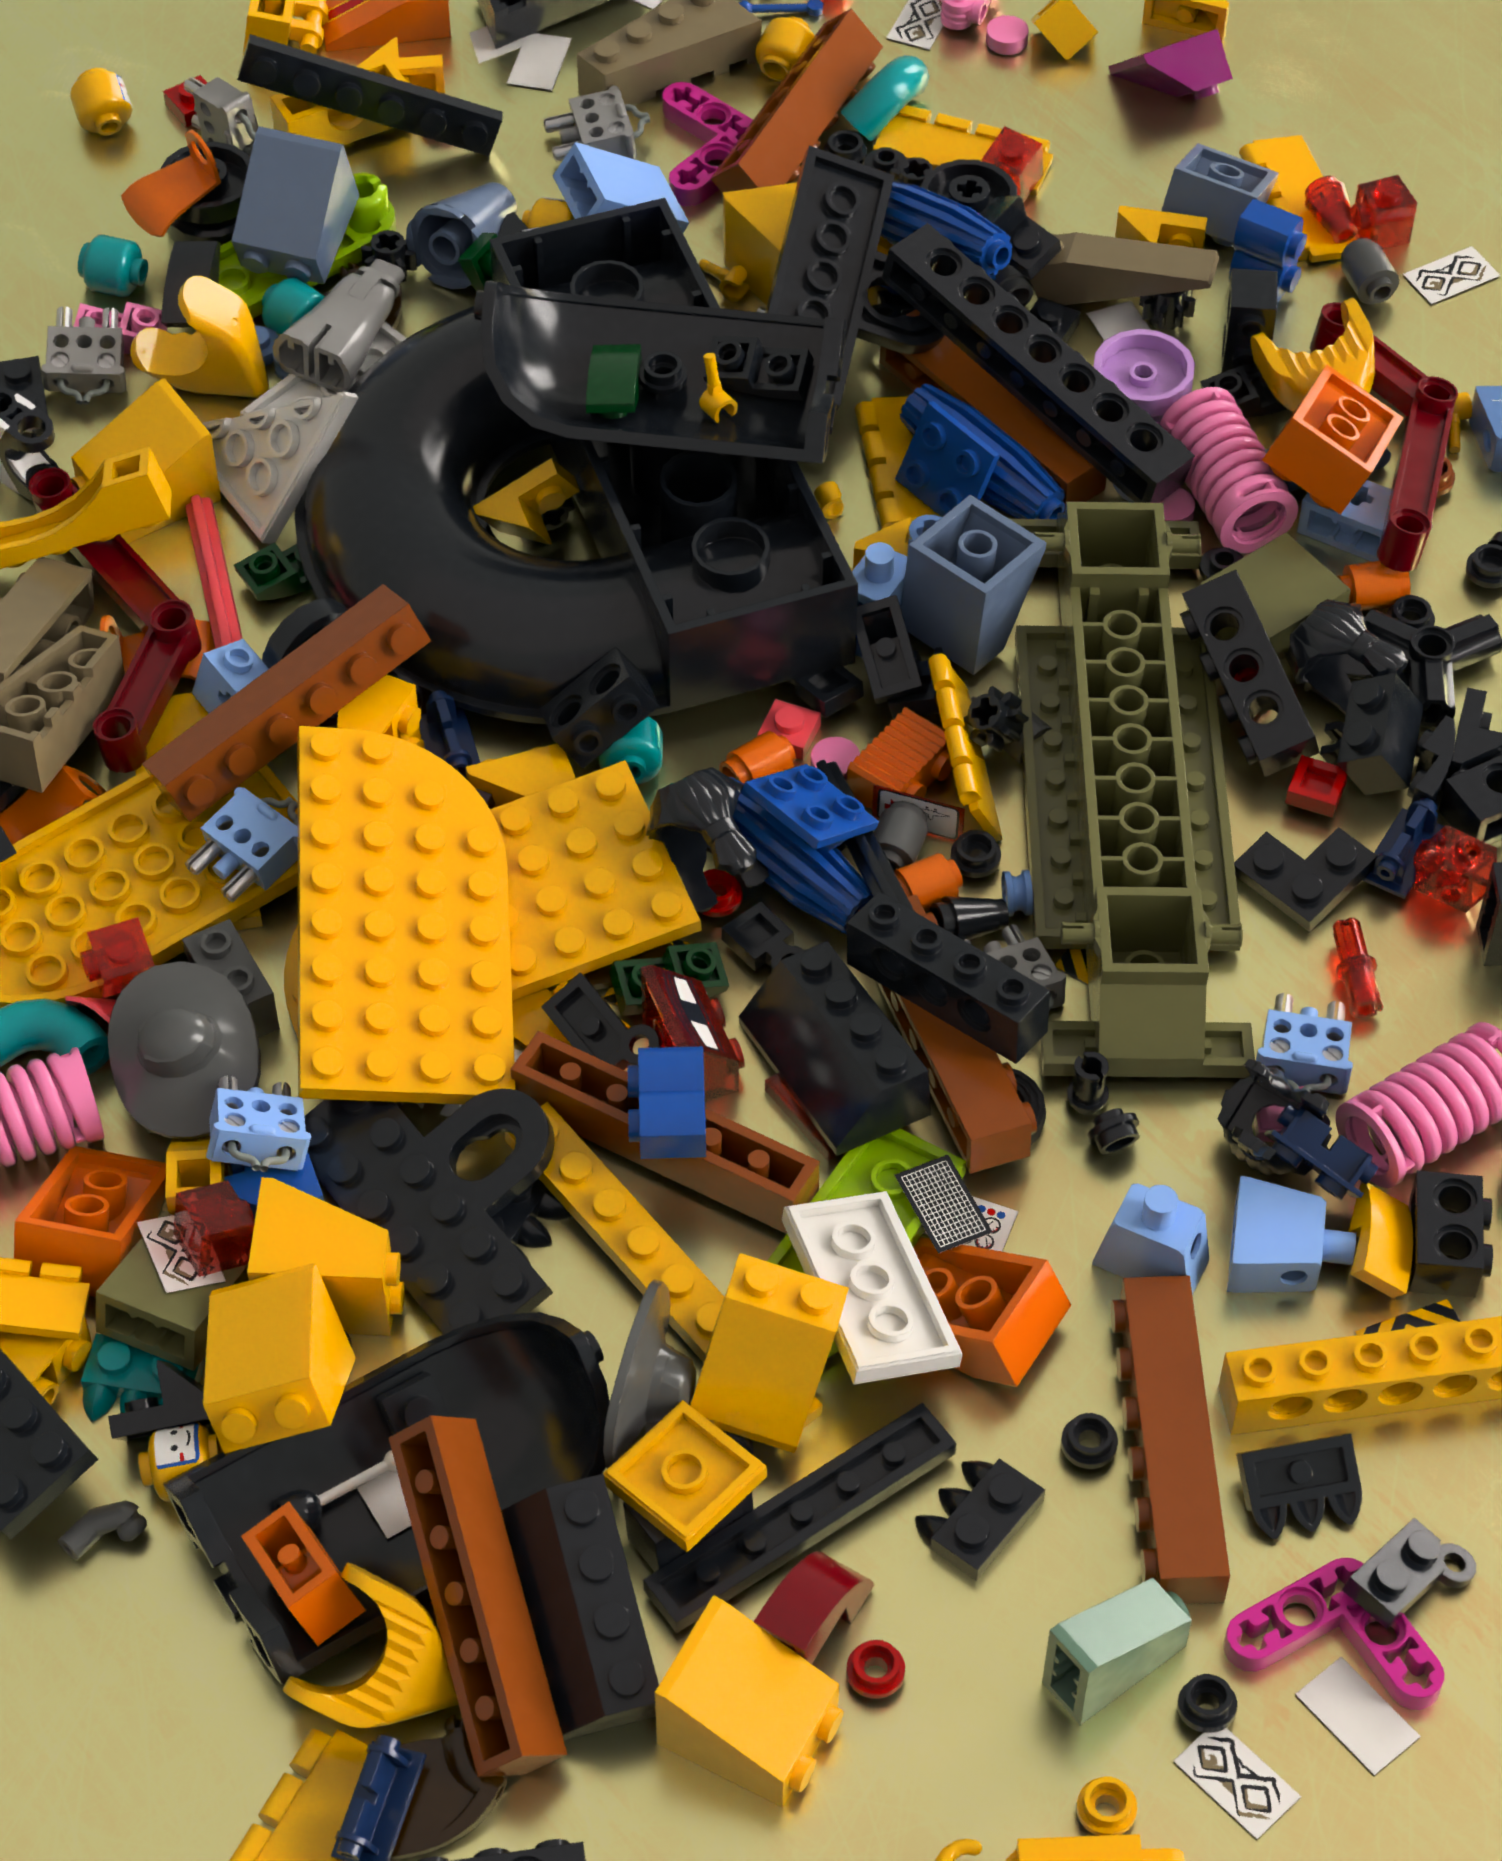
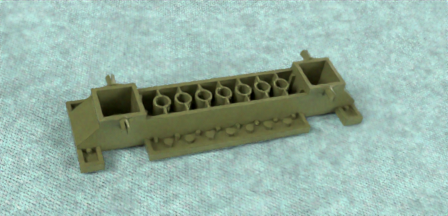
(1128, 798)

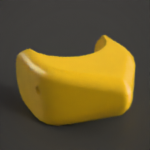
(218, 357)
(1293, 374)
(407, 1678)

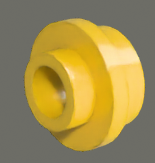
(1109, 1791)

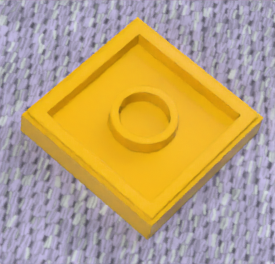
(685, 1475)

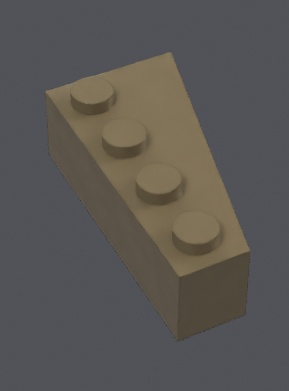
(669, 47)
(41, 610)
(53, 704)

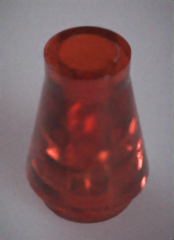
(1330, 205)

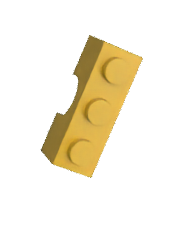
(327, 124)

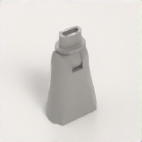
(337, 333)

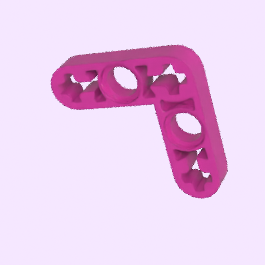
(689, 108)
(1351, 1619)

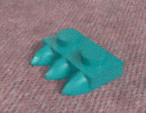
(123, 1373)

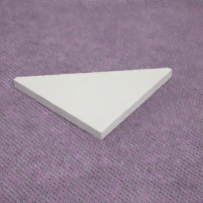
(272, 455)

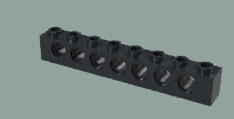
(1037, 366)

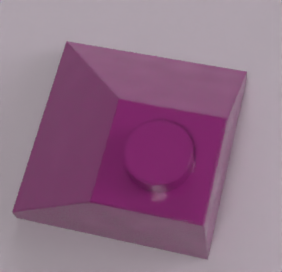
(1180, 68)

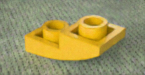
(1384, 1241)

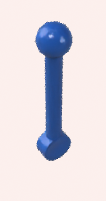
(813, 7)

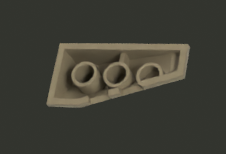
(1118, 268)

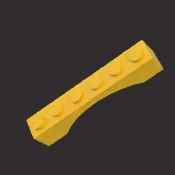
(119, 498)

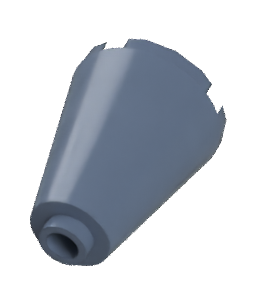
(451, 225)

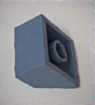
(1217, 188)

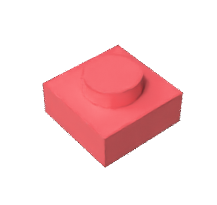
(794, 723)

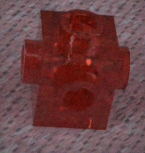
(1454, 868)

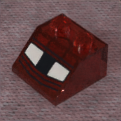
(687, 1018)

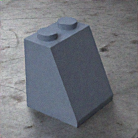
(294, 205)
(969, 582)

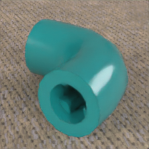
(886, 95)
(53, 1029)

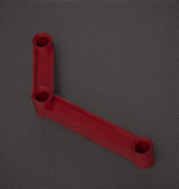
(1429, 414)
(165, 620)

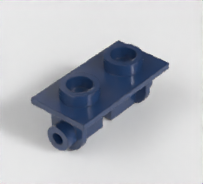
(448, 732)
(1396, 851)
(1302, 1141)
(379, 1802)

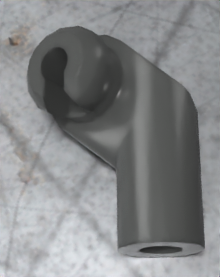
(99, 1521)

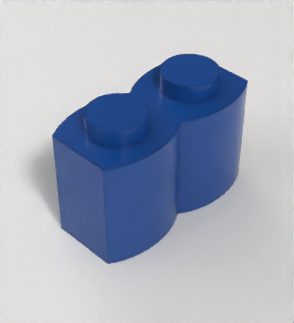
(1271, 242)
(670, 1102)

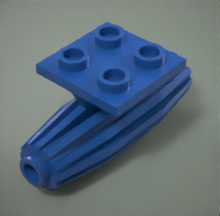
(969, 231)
(966, 454)
(795, 827)

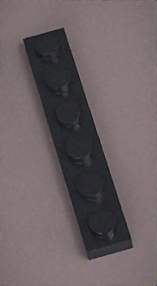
(369, 95)
(799, 1516)

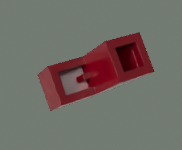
(811, 1602)

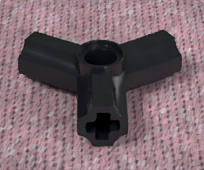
(1435, 654)

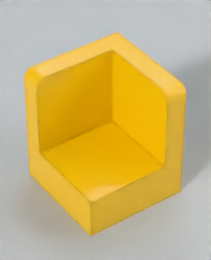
(1064, 26)

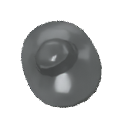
(174, 1041)
(649, 1377)

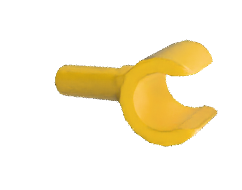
(731, 280)
(714, 396)
(1462, 411)
(829, 499)

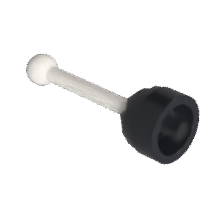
(310, 1505)

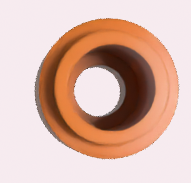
(1374, 584)
(759, 757)
(930, 879)

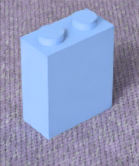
(605, 181)

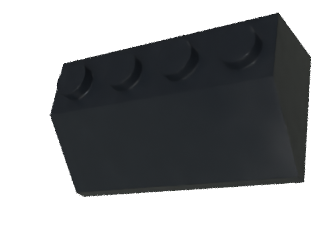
(836, 1050)
(582, 1606)

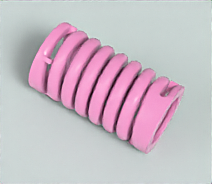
(1228, 470)
(43, 1098)
(1428, 1105)

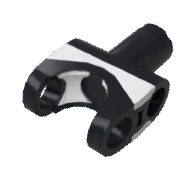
(20, 448)

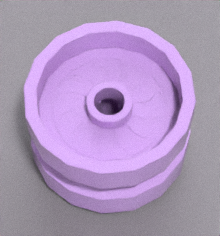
(1147, 368)

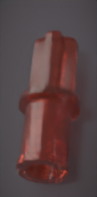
(1356, 969)

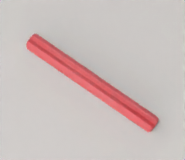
(213, 571)

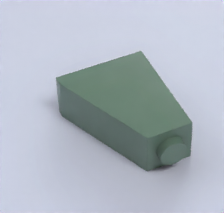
(1113, 1647)

